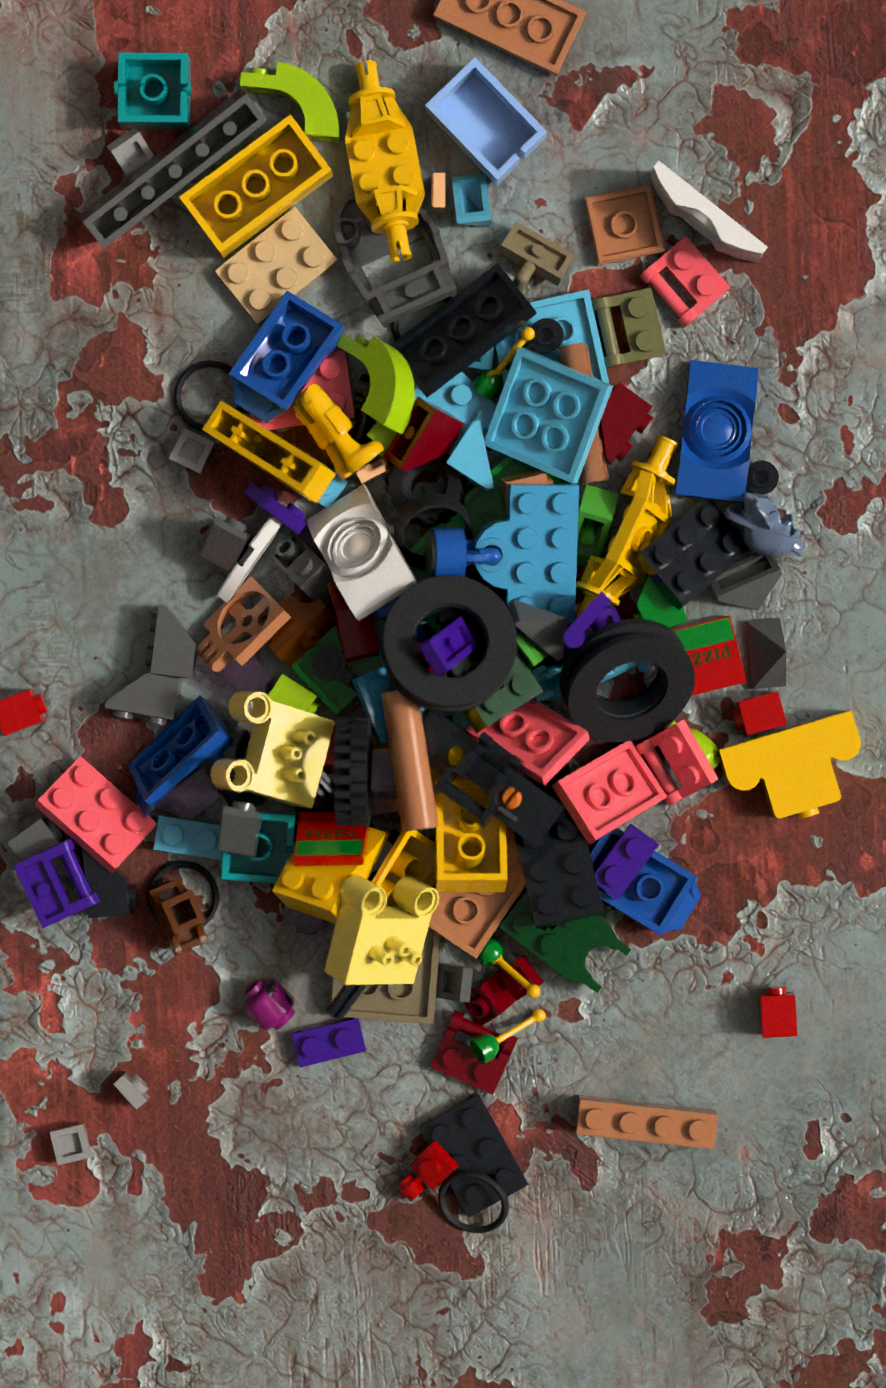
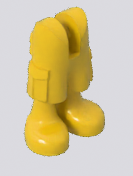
(329, 429)

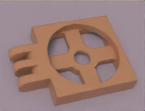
(220, 649)

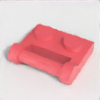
(693, 274)
(683, 757)

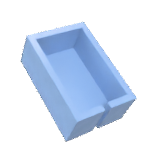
(485, 121)

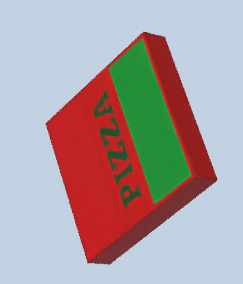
(713, 654)
(326, 844)

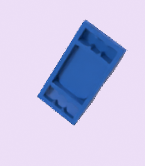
(716, 431)

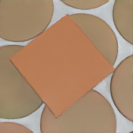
(624, 225)

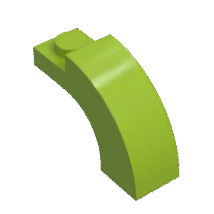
(304, 91)
(391, 381)

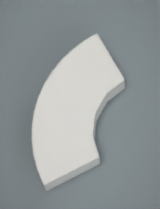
(249, 559)

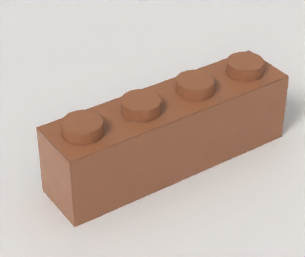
(646, 1122)

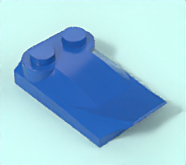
(283, 357)
(177, 751)
(658, 895)

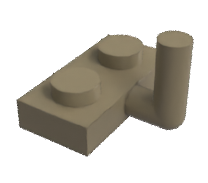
(535, 256)

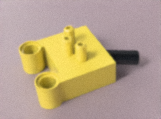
(282, 753)
(377, 940)

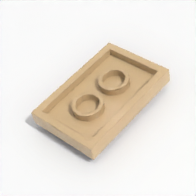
(276, 261)

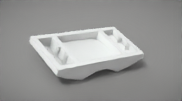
(704, 216)
(360, 552)

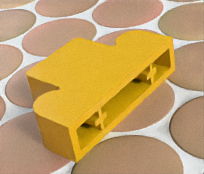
(269, 452)
(794, 764)

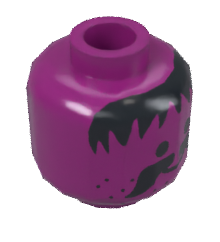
(269, 1004)

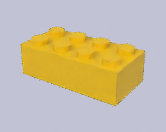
(256, 186)

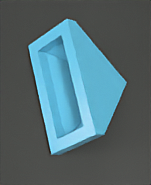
(471, 200)
(471, 458)

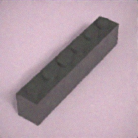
(172, 168)

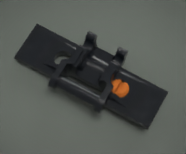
(495, 771)

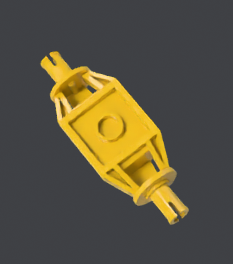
(383, 161)
(642, 523)

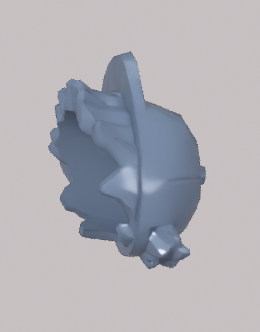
(765, 528)

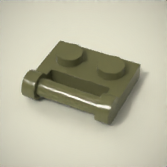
(639, 323)

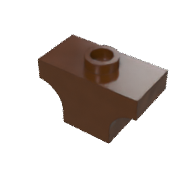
(303, 630)
(178, 916)

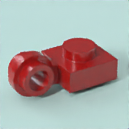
(431, 1167)

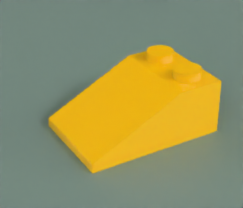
(465, 853)
(318, 888)

